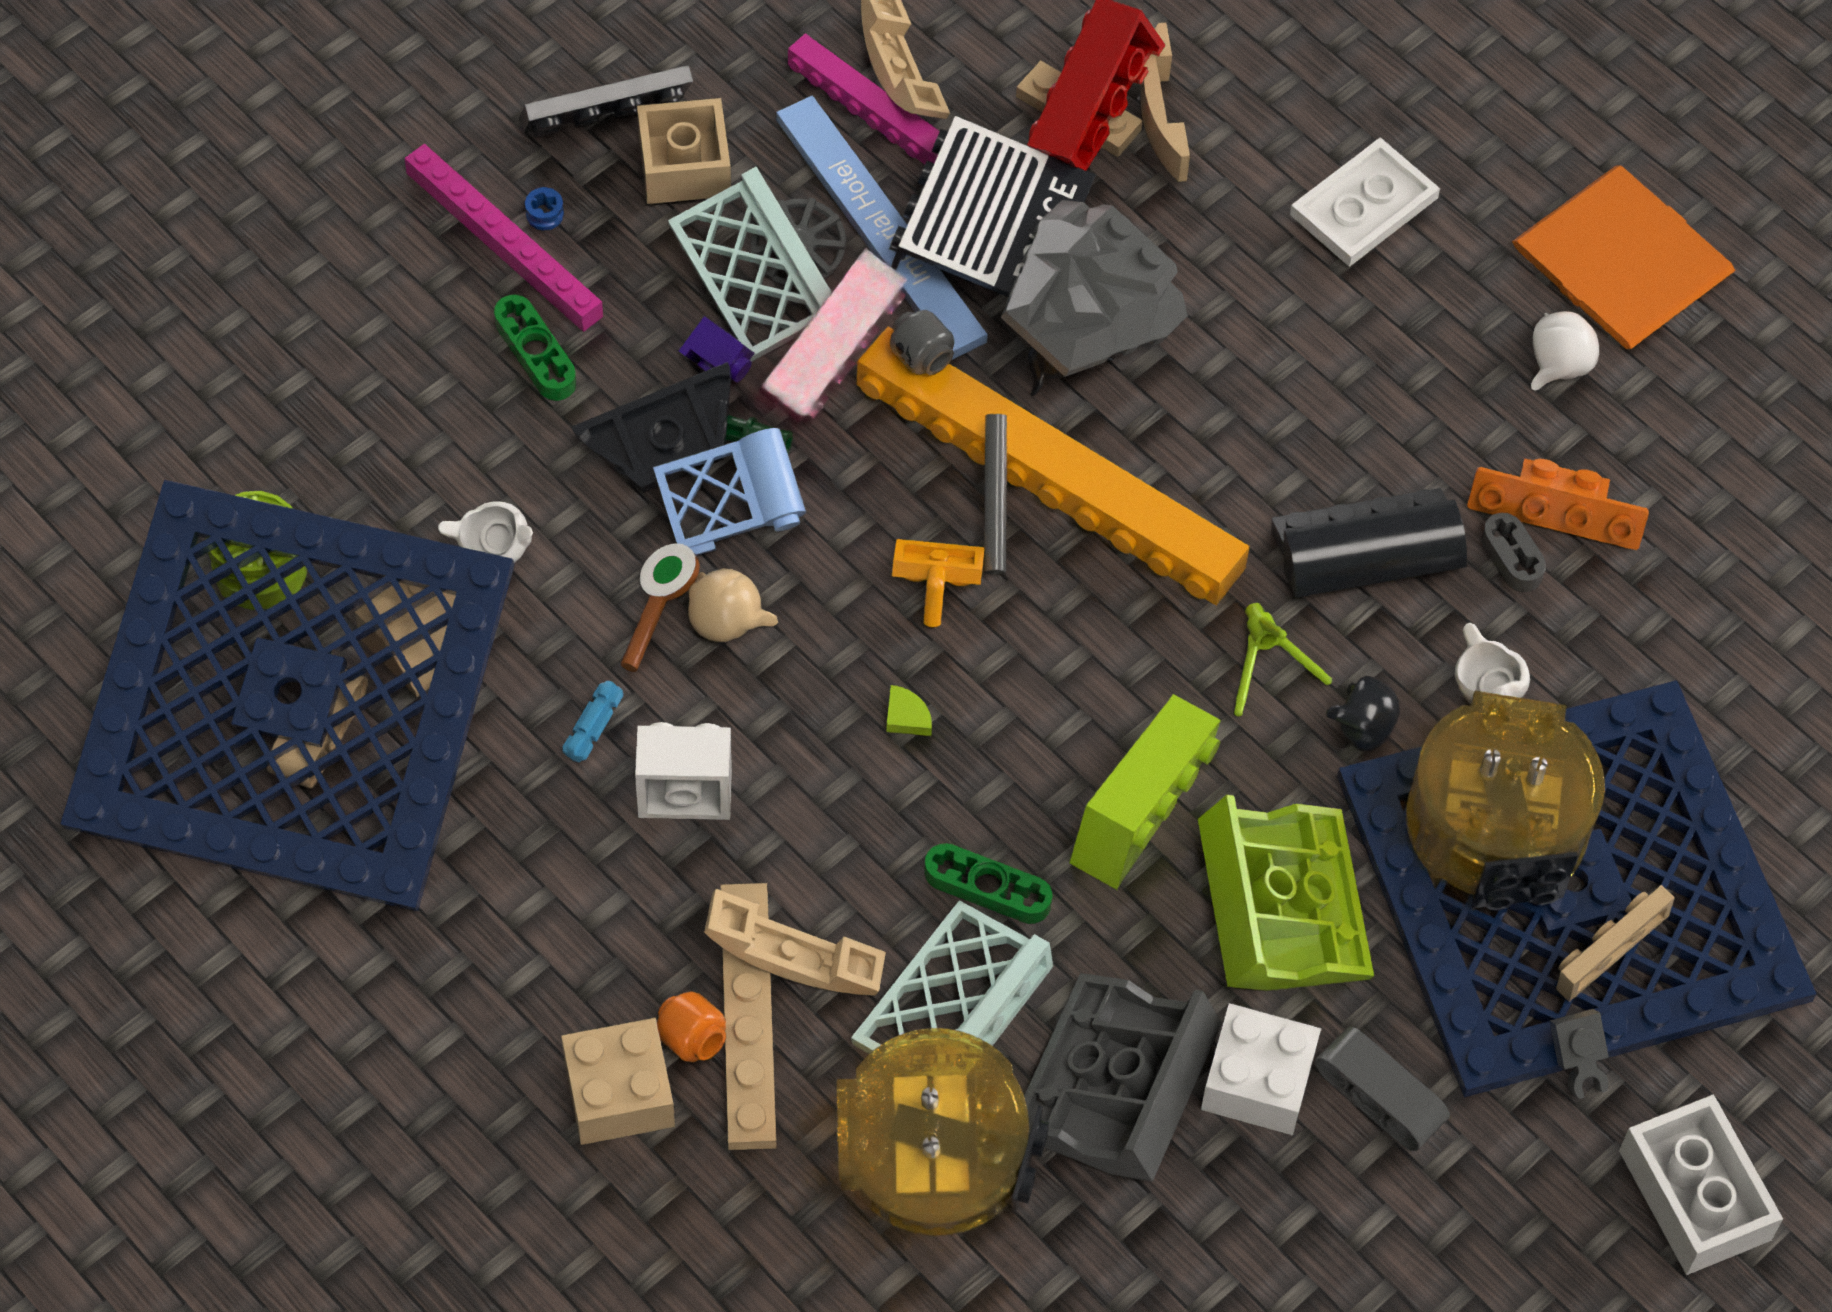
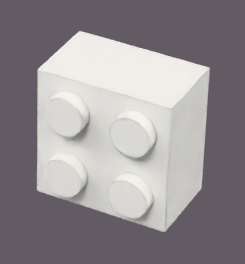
(683, 771)
(1260, 1069)

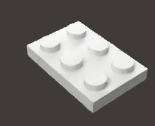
(1364, 201)

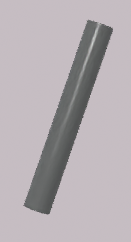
(995, 494)

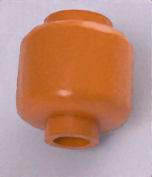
(691, 1027)

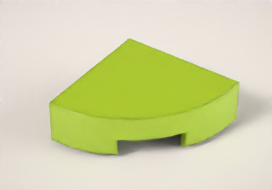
(907, 713)

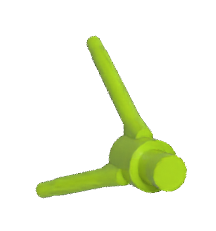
(1266, 635)

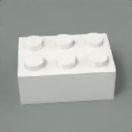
(1700, 1184)

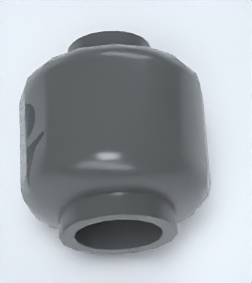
(922, 342)

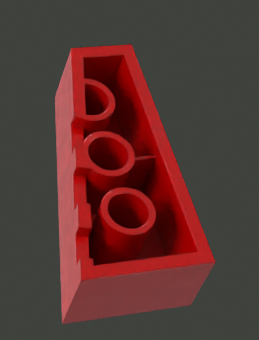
(1095, 82)

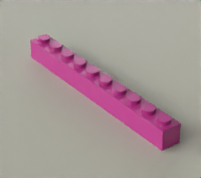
(863, 98)
(504, 237)

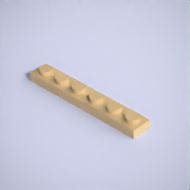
(749, 1042)

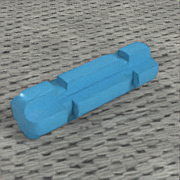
(592, 721)

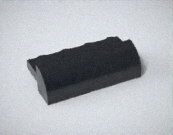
(1370, 542)

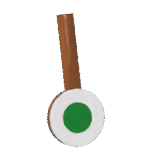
(663, 577)

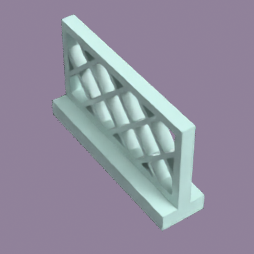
(780, 238)
(991, 1010)

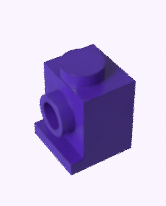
(717, 348)

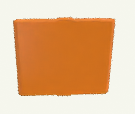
(1623, 256)

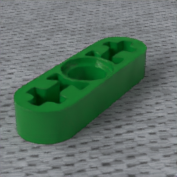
(535, 365)
(996, 901)

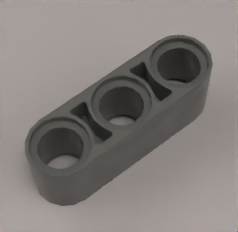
(1382, 1088)

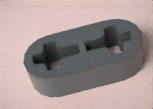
(1520, 549)

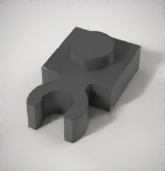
(1578, 1045)

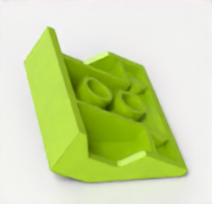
(1284, 896)

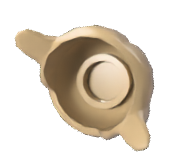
(726, 605)

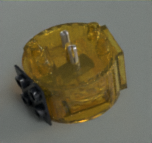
(1505, 800)

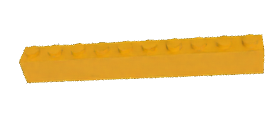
(1061, 473)

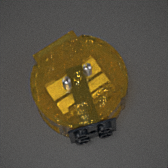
(937, 1133)

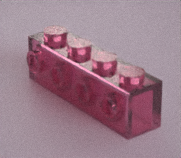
(833, 335)

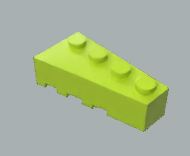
(1144, 790)

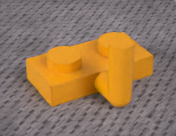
(937, 564)

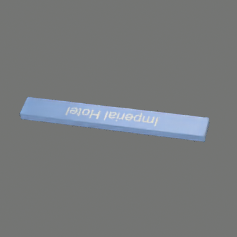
(875, 218)

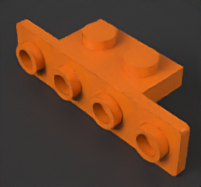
(1560, 501)

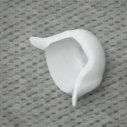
(1563, 347)
(492, 529)
(1489, 667)

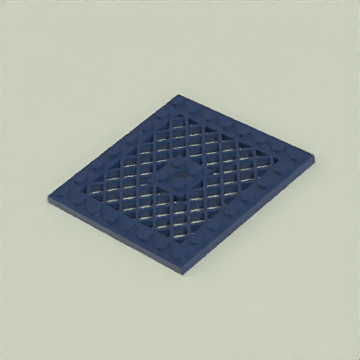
(145, 632)
(1488, 1062)

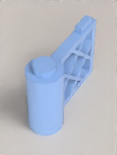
(766, 481)

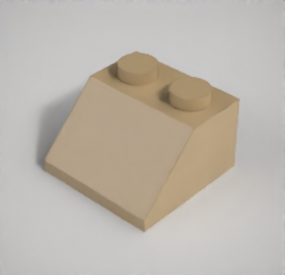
(403, 626)

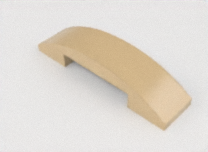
(892, 61)
(1169, 139)
(790, 952)

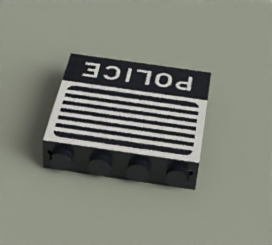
(983, 205)

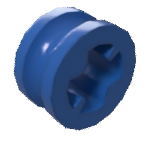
(536, 216)

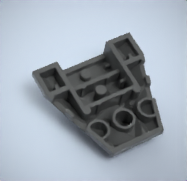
(1092, 288)

